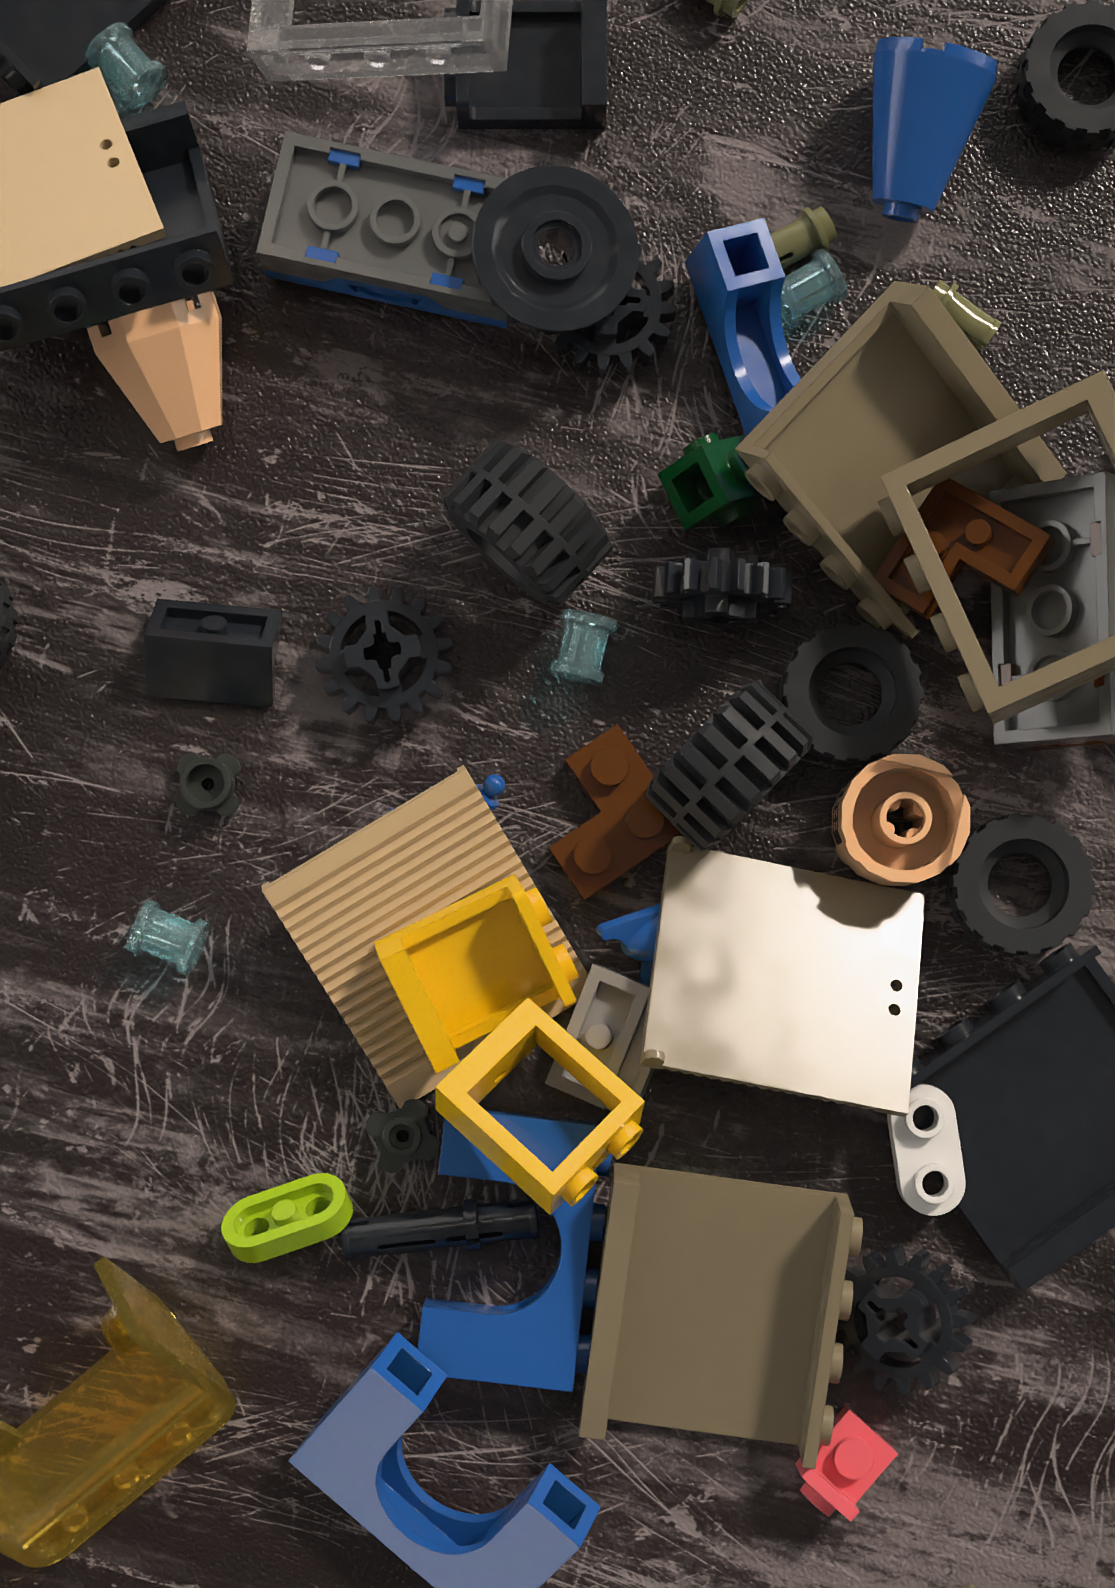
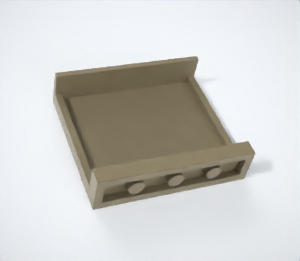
(871, 404)

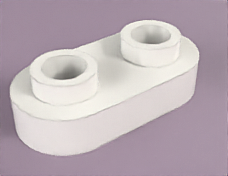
(928, 1150)

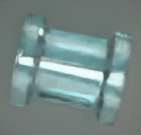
(126, 65)
(811, 288)
(583, 646)
(168, 936)

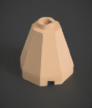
(168, 367)

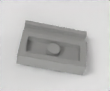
(611, 1027)

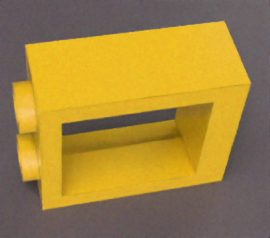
(492, 1061)

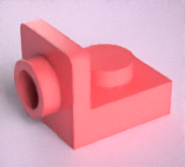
(846, 1466)

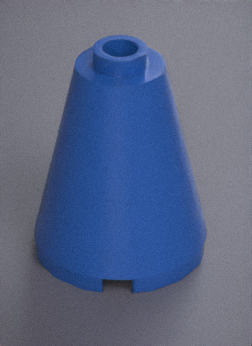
(922, 120)

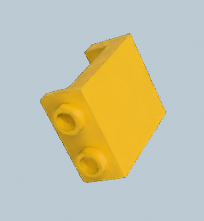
(475, 966)

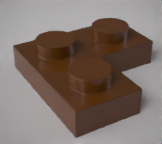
(967, 534)
(627, 824)

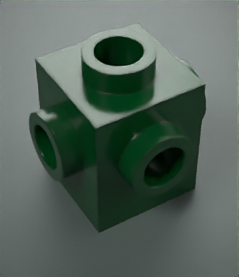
(710, 484)

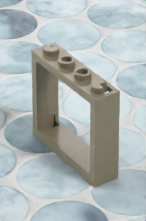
(925, 567)

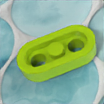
(287, 1218)

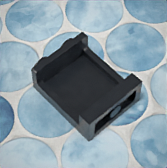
(552, 70)

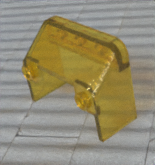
(108, 1429)

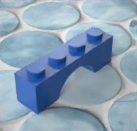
(740, 299)

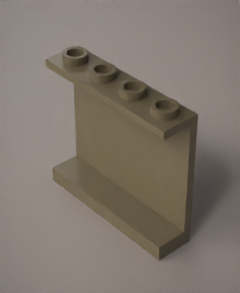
(719, 1307)

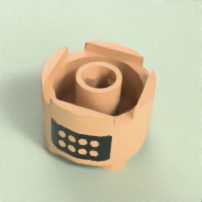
(929, 800)

